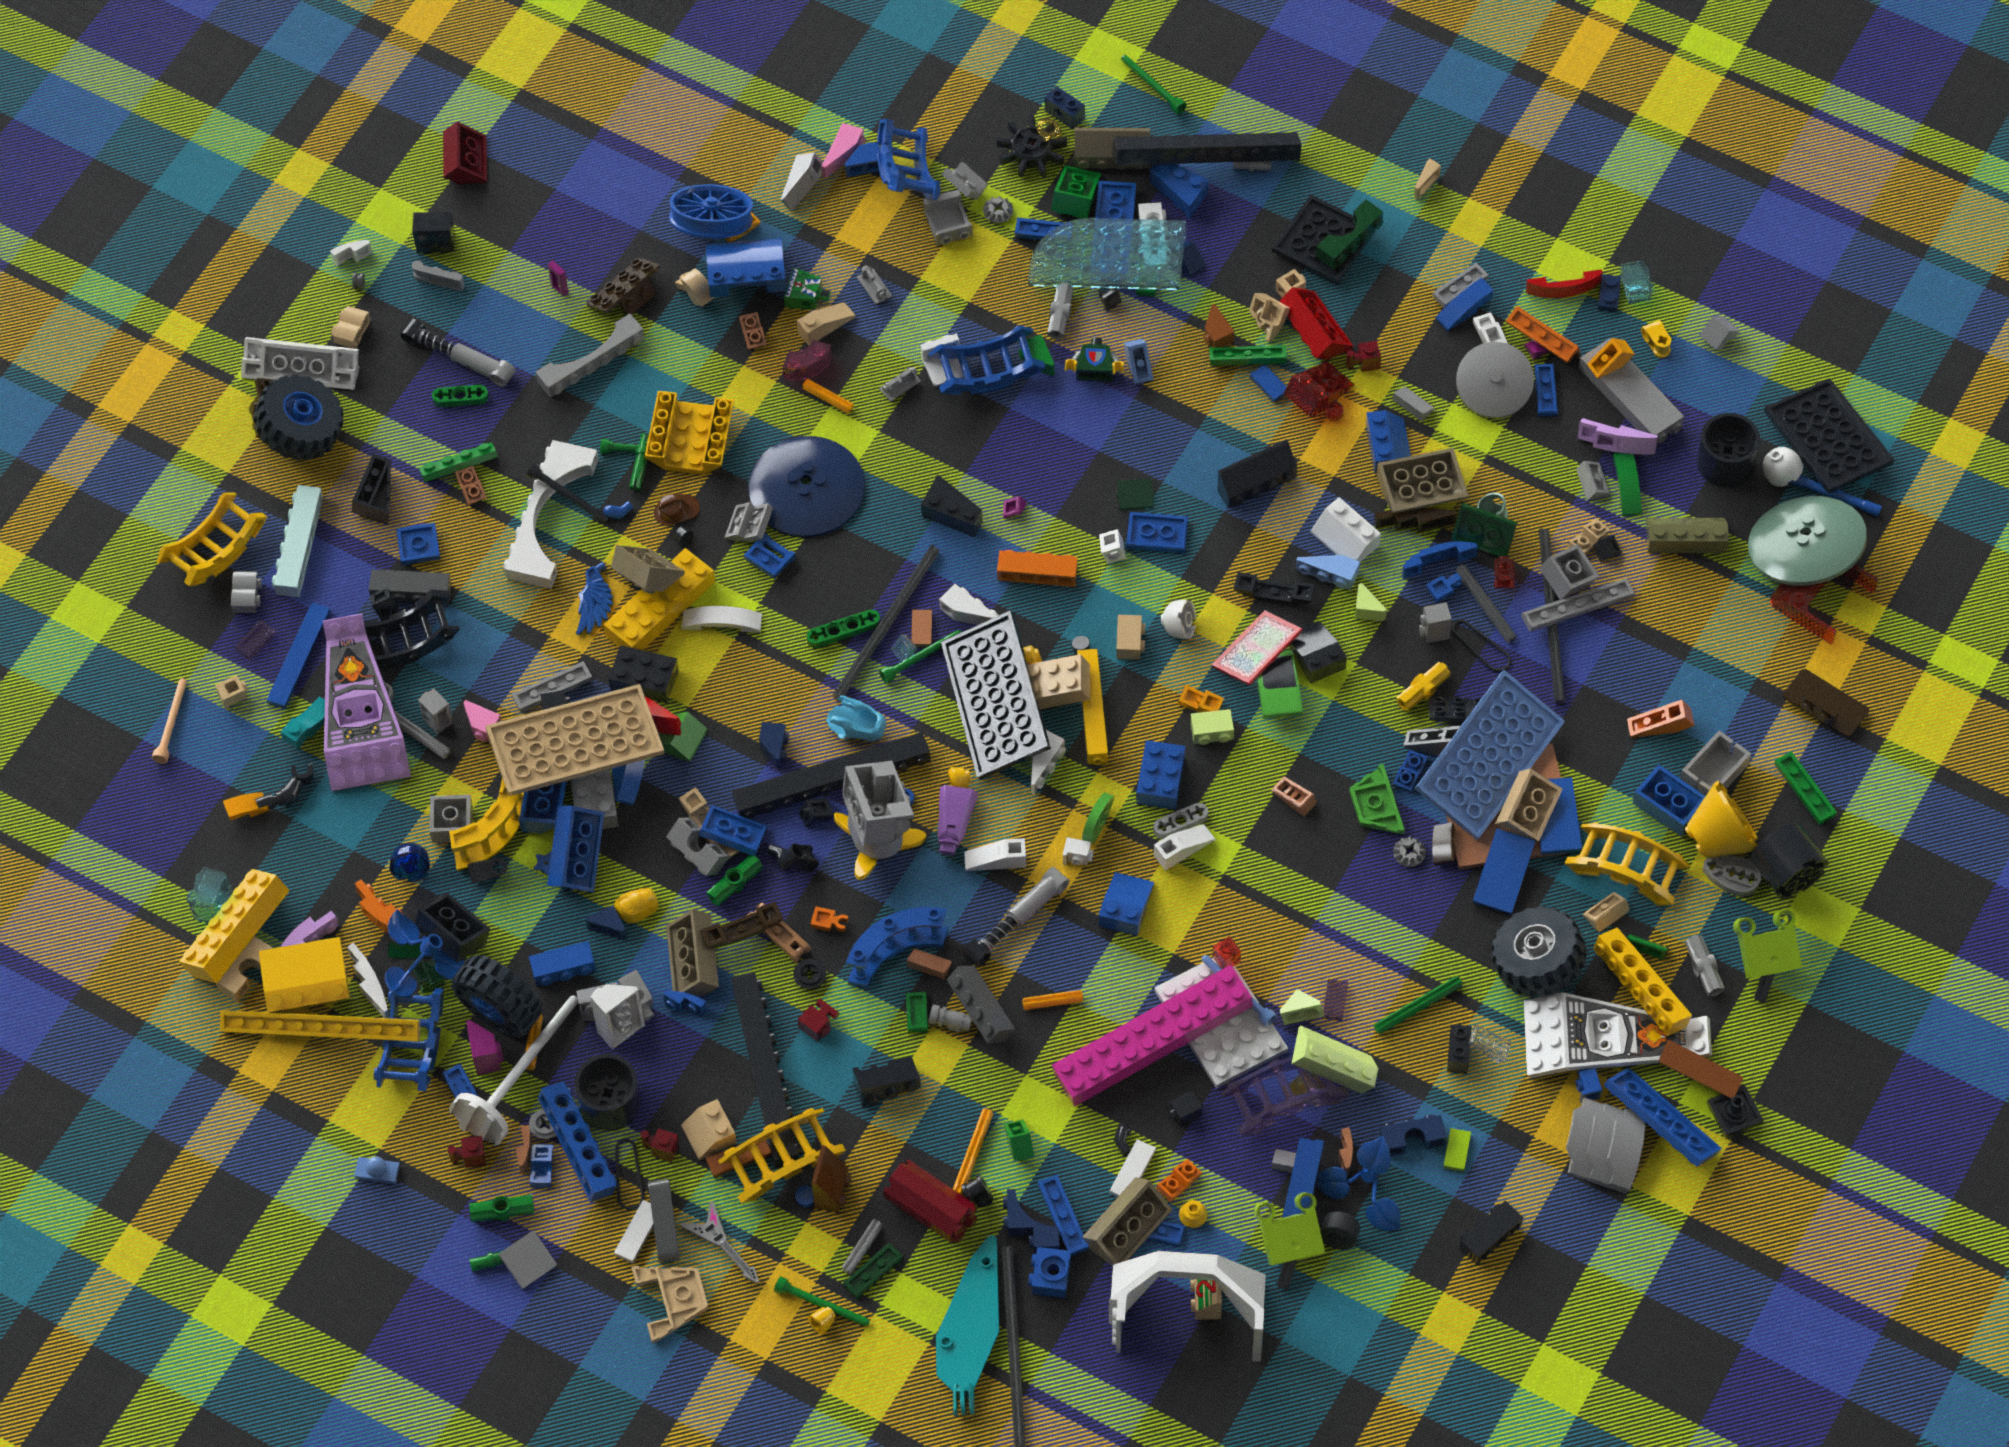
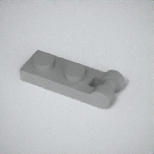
(437, 276)

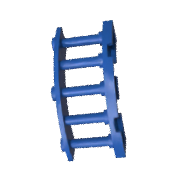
(894, 174)
(991, 381)
(891, 936)
(429, 1045)

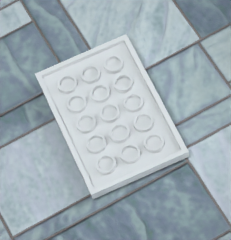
(1234, 1045)

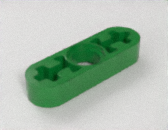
(473, 389)

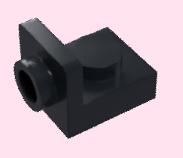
(815, 810)

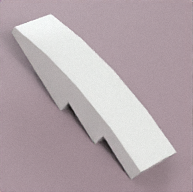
(370, 985)

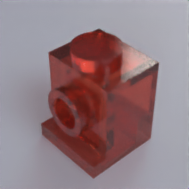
(1504, 572)

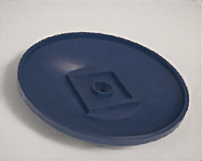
(812, 508)

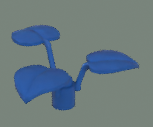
(405, 930)
(1375, 1160)

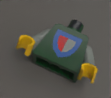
(1095, 362)

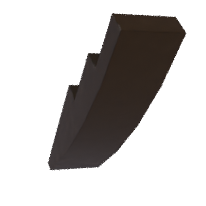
(1421, 518)

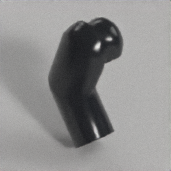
(777, 851)
(1120, 1139)

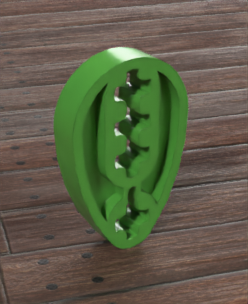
(1097, 818)

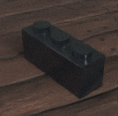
(1490, 1232)

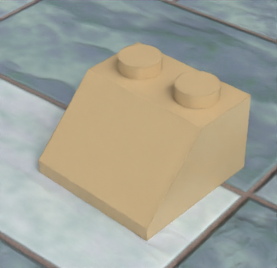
(709, 1130)

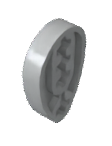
(1732, 885)

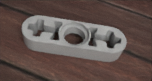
(1165, 821)

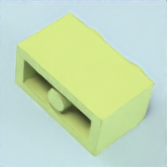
(1212, 727)

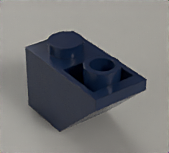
(772, 742)

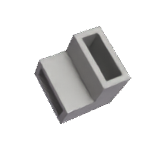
(1718, 332)

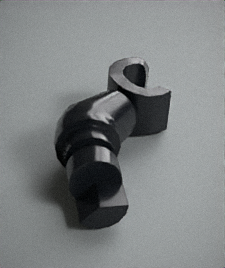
(290, 792)

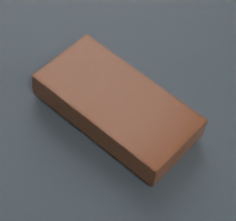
(922, 628)

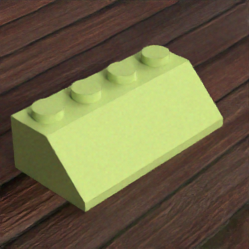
(1334, 1061)

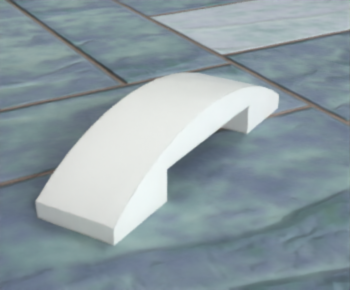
(721, 617)

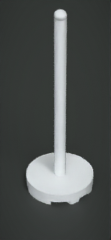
(480, 1115)

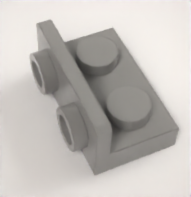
(966, 181)

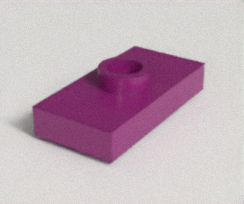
(558, 278)

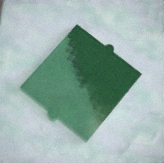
(1135, 494)

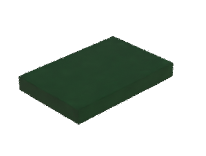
(1487, 530)

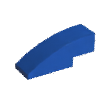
(1465, 304)

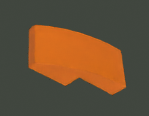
(1181, 1178)

